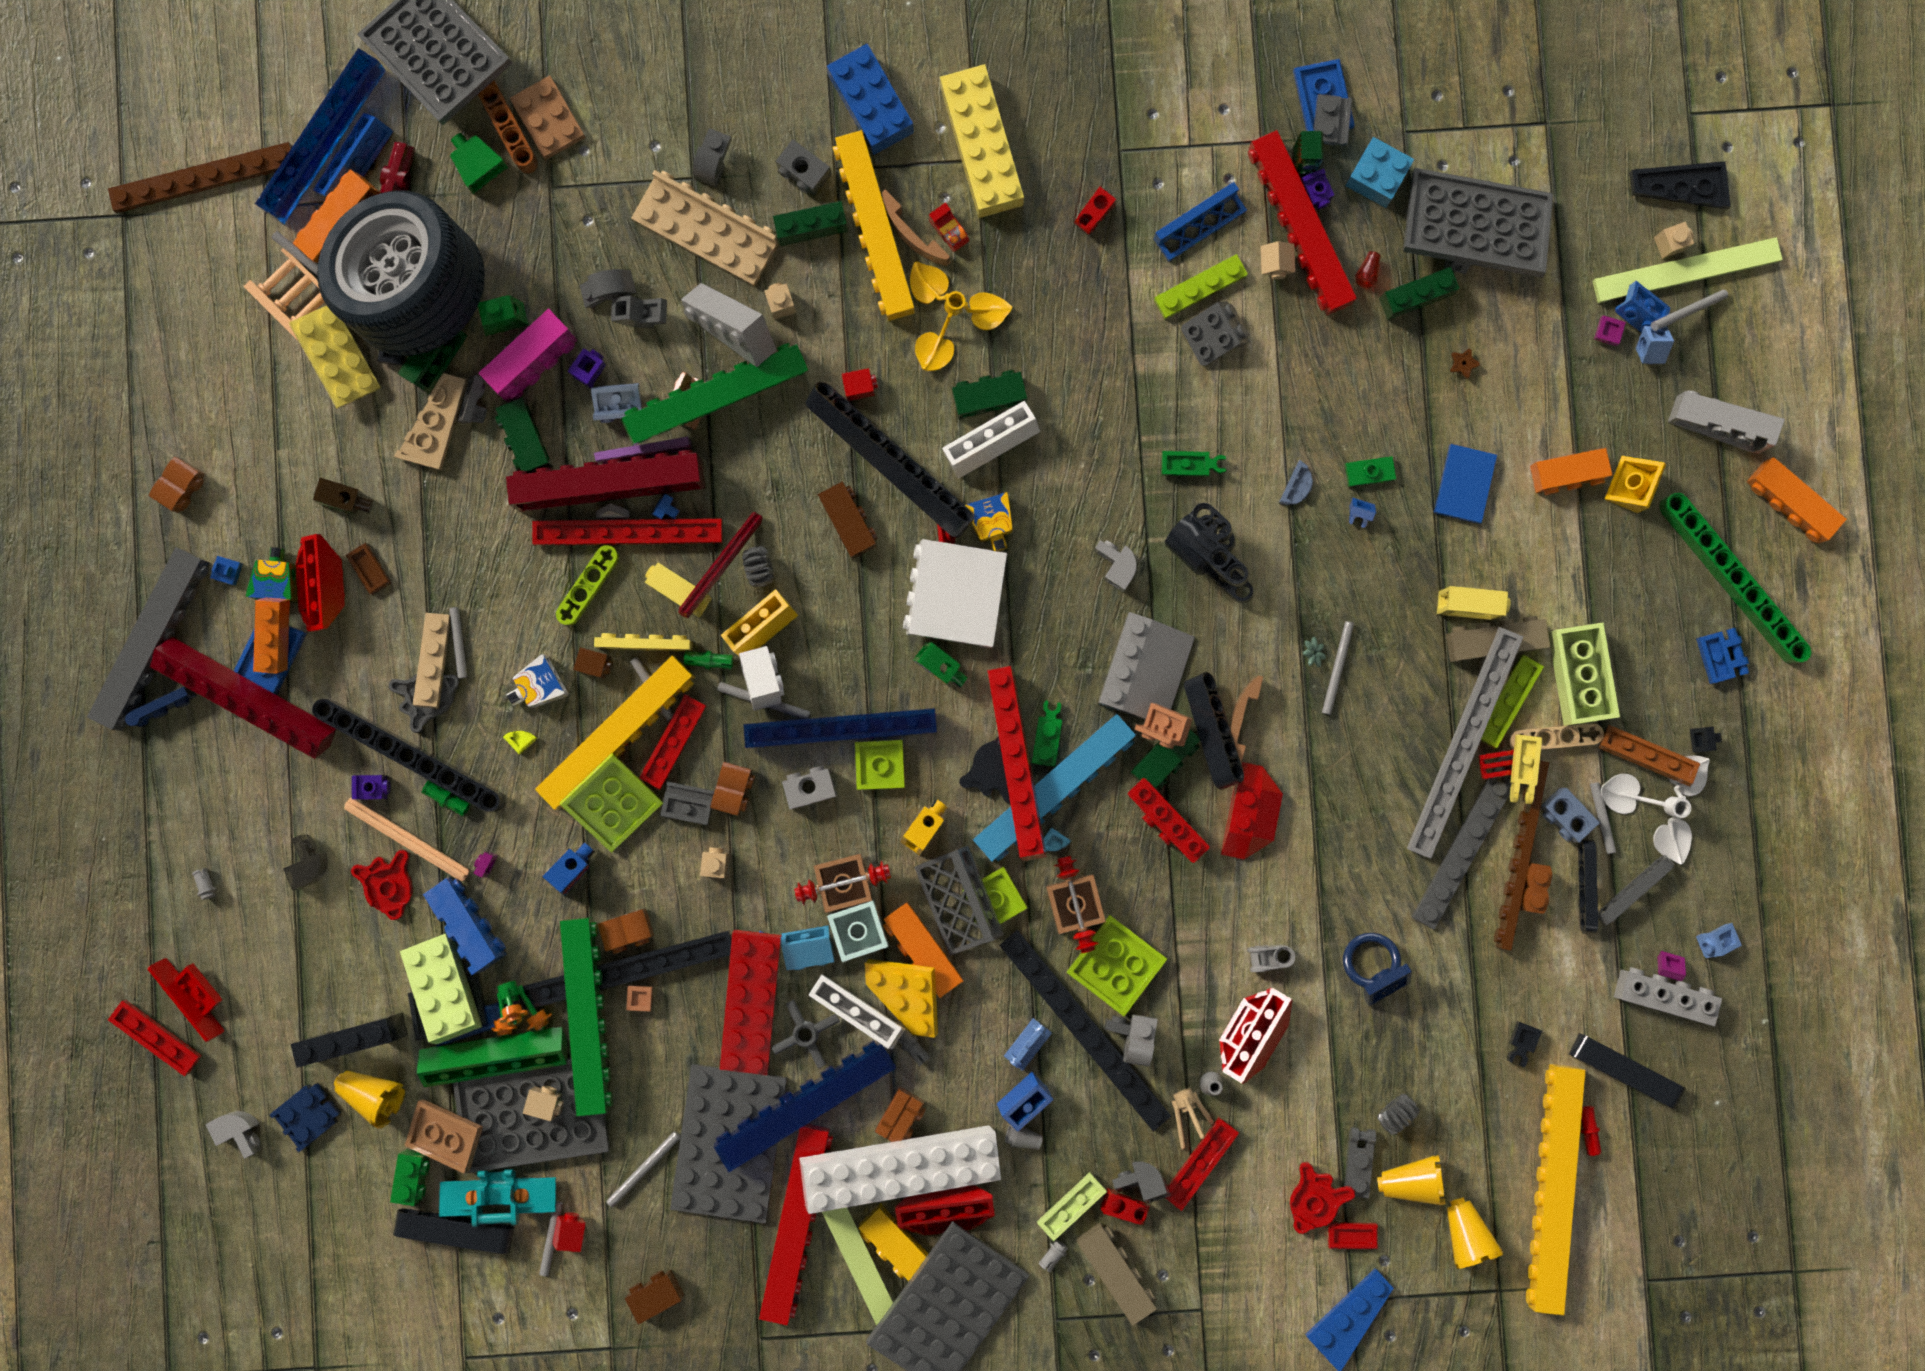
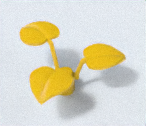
(930, 283)

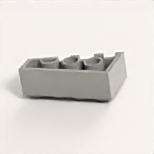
(730, 322)
(1726, 422)

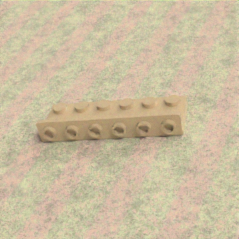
(706, 228)

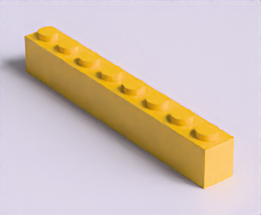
(874, 225)
(618, 730)

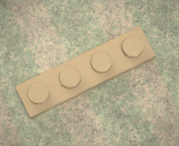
(432, 660)

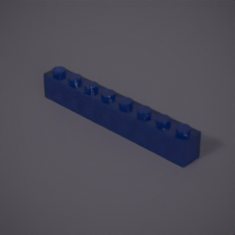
(320, 136)
(840, 728)
(803, 1106)

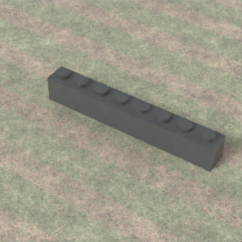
(154, 626)

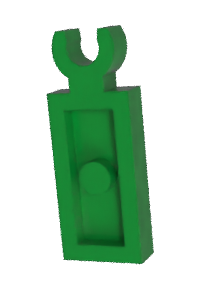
(1189, 463)
(1047, 737)

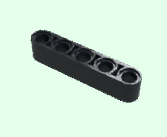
(1214, 731)
(1627, 1071)
(452, 1231)

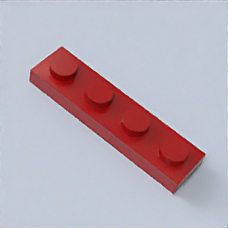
(673, 742)
(154, 1037)
(1201, 1163)

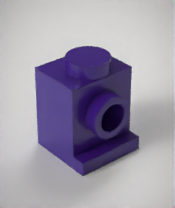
(1316, 179)
(579, 367)
(380, 789)

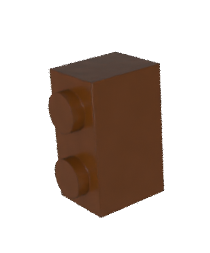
(654, 1296)

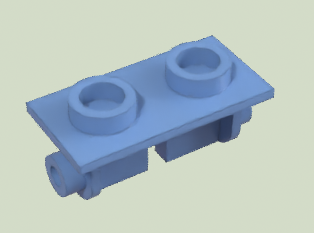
(1027, 1044)

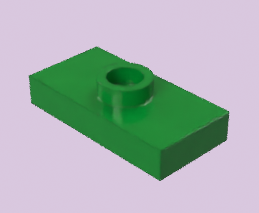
(1370, 471)

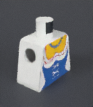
(537, 684)

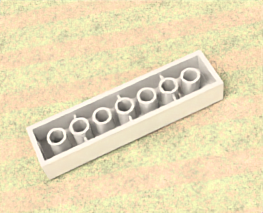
(899, 1169)

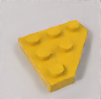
(907, 993)

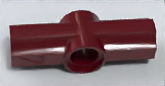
(397, 174)

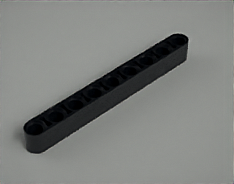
(889, 459)
(398, 750)

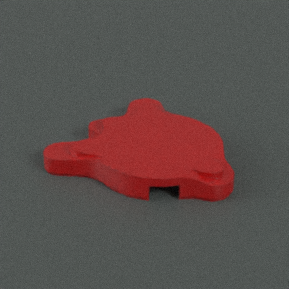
(386, 885)
(1315, 1200)

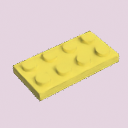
(334, 356)

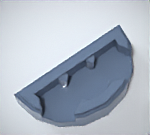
(1298, 485)

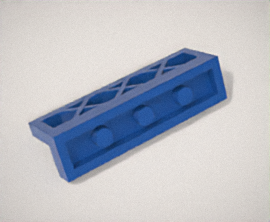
(356, 152)
(1195, 214)

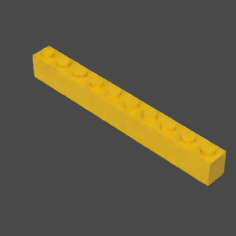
(1556, 1189)

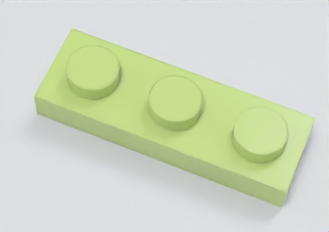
(1071, 1206)

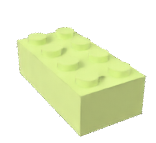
(1583, 674)
(440, 989)

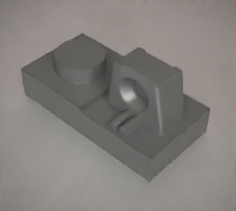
(469, 409)

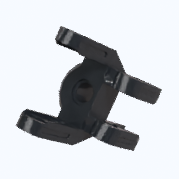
(1203, 549)

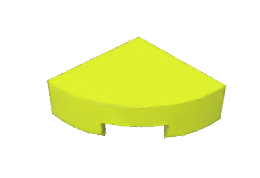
(520, 740)

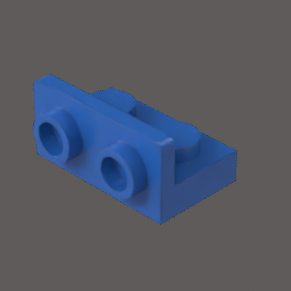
(1641, 307)

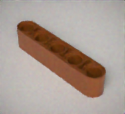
(508, 128)

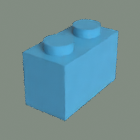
(807, 948)

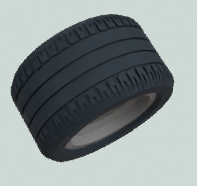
(401, 273)

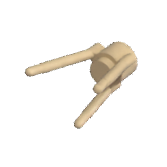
(1186, 1101)

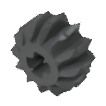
(758, 566)
(1398, 1114)

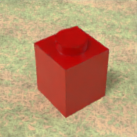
(859, 384)
(569, 1232)

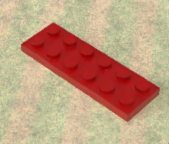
(750, 1002)

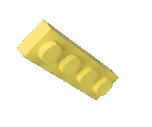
(633, 642)

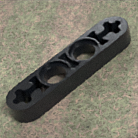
(1588, 887)

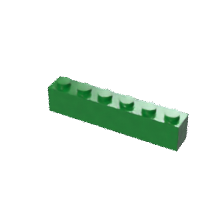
(492, 1057)

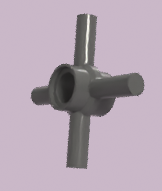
(815, 1029)

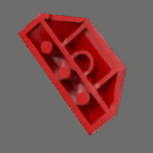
(319, 583)
(1252, 813)
(1254, 1033)
(936, 1210)

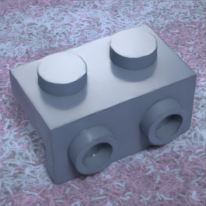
(614, 400)

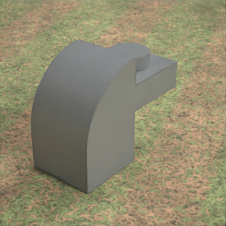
(1123, 564)
(1140, 1042)
(236, 1126)

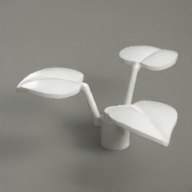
(1671, 839)

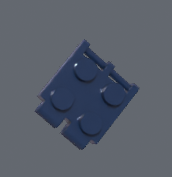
(306, 1115)

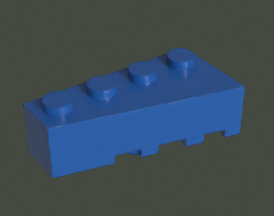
(465, 925)

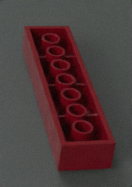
(605, 481)

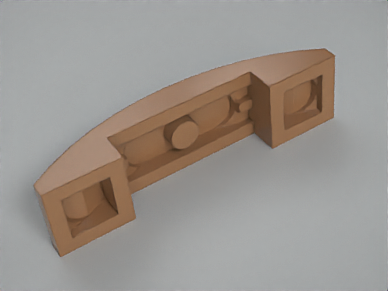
(931, 252)
(1250, 692)

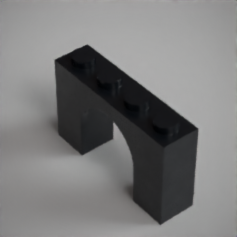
(349, 1040)

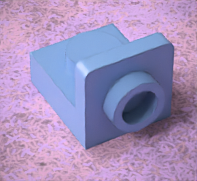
(1719, 941)

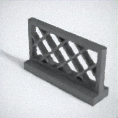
(975, 892)

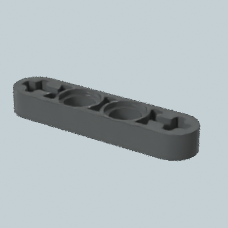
(1635, 889)

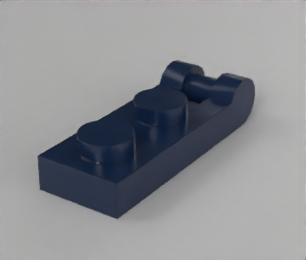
(159, 707)

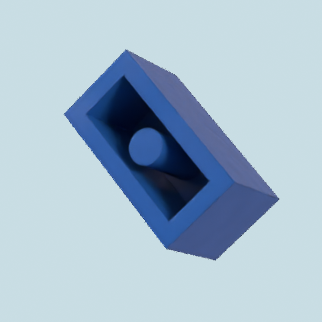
(1024, 1101)

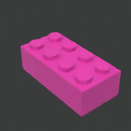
(528, 356)

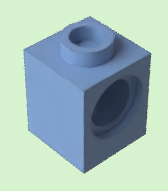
(1654, 345)

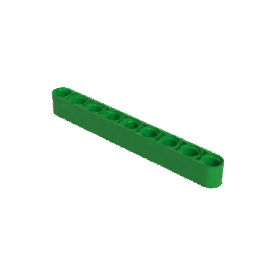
(1745, 584)

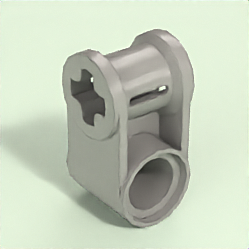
(1268, 957)

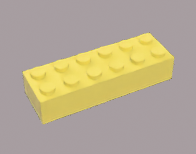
(981, 141)

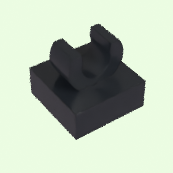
(1704, 739)

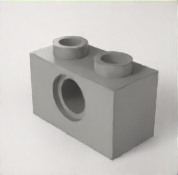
(794, 787)

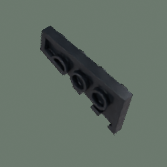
(1689, 184)

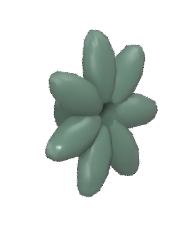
(1313, 652)

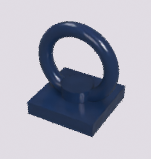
(1385, 981)

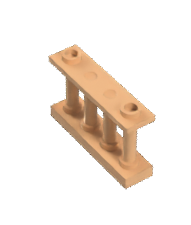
(278, 307)

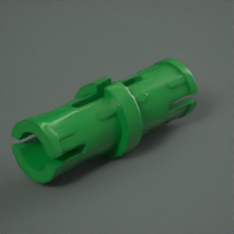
(708, 660)
(445, 798)

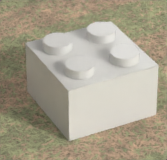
(759, 673)

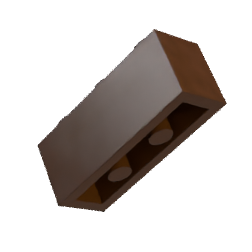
(848, 519)

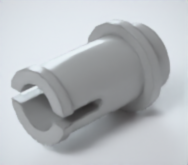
(204, 884)
(1053, 1255)

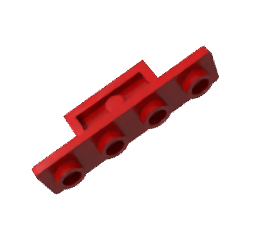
(1167, 820)
(191, 995)

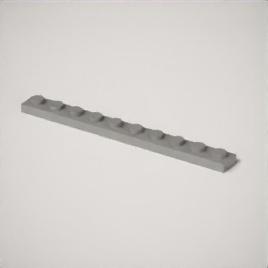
(1465, 742)

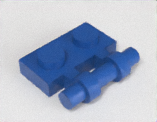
(1717, 658)

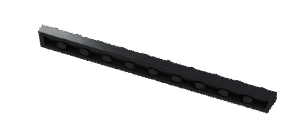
(636, 967)
(1085, 1030)

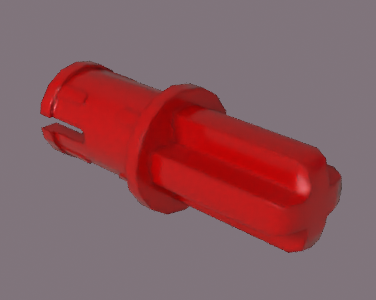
(1590, 1131)

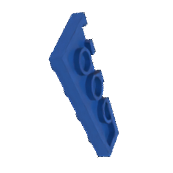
(1349, 1319)

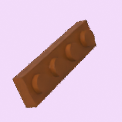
(1649, 755)

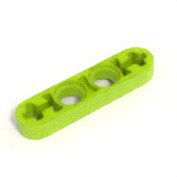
(590, 587)

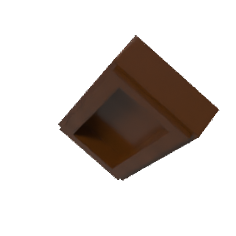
(368, 569)

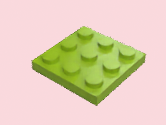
(611, 802)
(1118, 966)

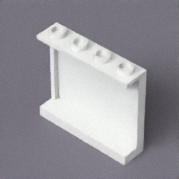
(955, 593)

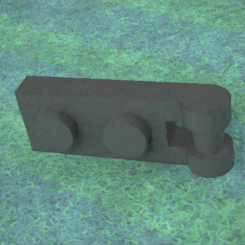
(1360, 1161)

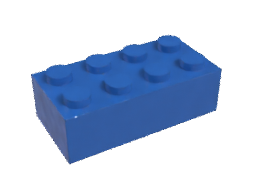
(870, 99)

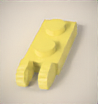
(1525, 766)

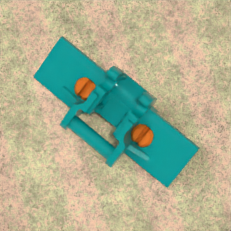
(493, 1188)

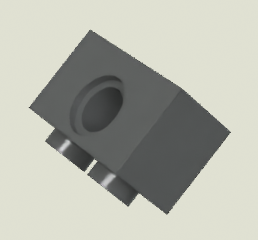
(796, 156)

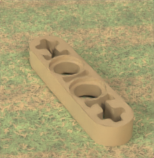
(1555, 735)

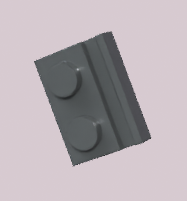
(1333, 118)
(687, 803)

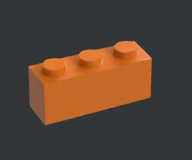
(1571, 471)
(271, 635)

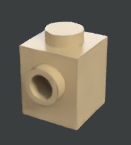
(1674, 240)
(1277, 259)
(779, 300)
(715, 863)
(543, 1103)

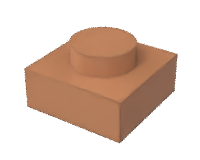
(639, 998)

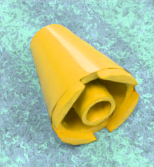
(370, 1096)
(1414, 1182)
(1469, 1235)

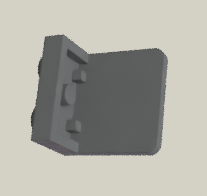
(1215, 332)

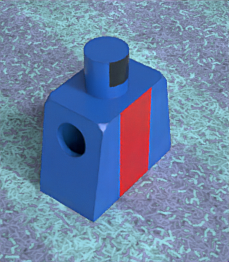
(564, 879)

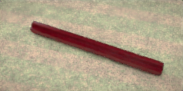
(720, 565)

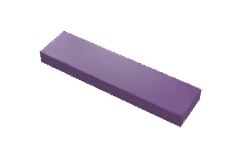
(647, 450)

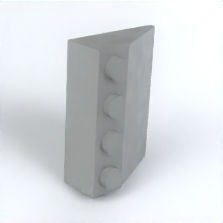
(1145, 666)

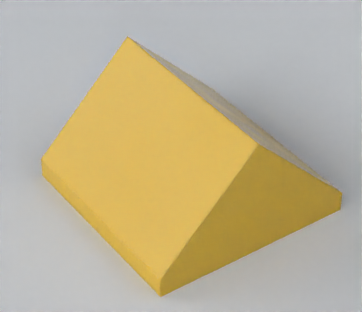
(1635, 483)

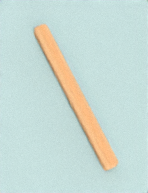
(407, 839)

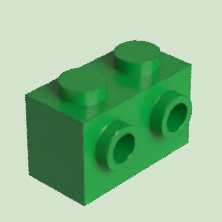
(409, 1178)

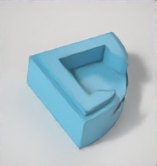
(1055, 841)

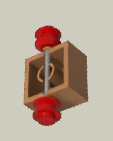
(843, 883)
(1075, 904)

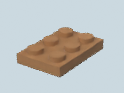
(547, 117)
(443, 1136)

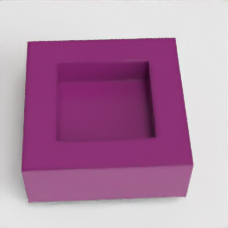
(1609, 330)
(484, 864)
(1671, 966)

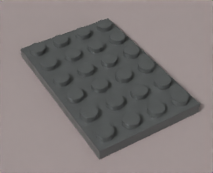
(435, 53)
(1478, 222)
(715, 1105)
(521, 1139)
(948, 1304)

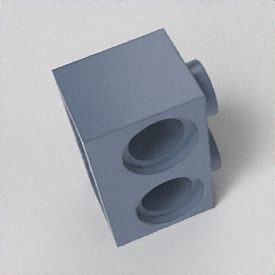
(1572, 810)

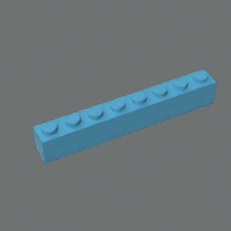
(1061, 782)

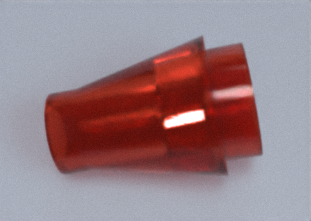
(1368, 272)

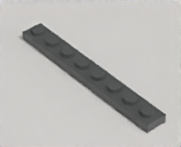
(1464, 848)

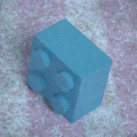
(1379, 172)

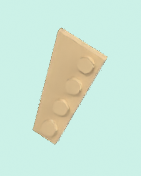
(434, 426)

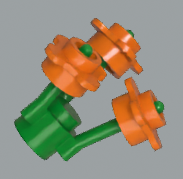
(513, 1014)

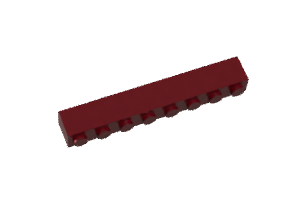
(242, 697)

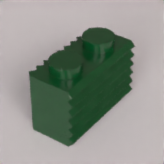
(1308, 152)

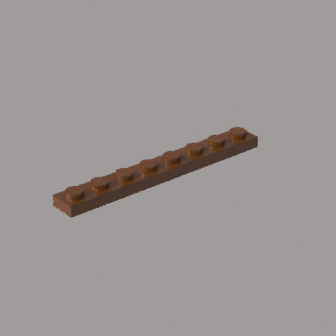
(198, 178)
(1519, 864)

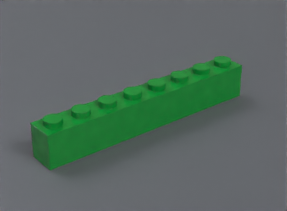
(712, 395)
(585, 1016)

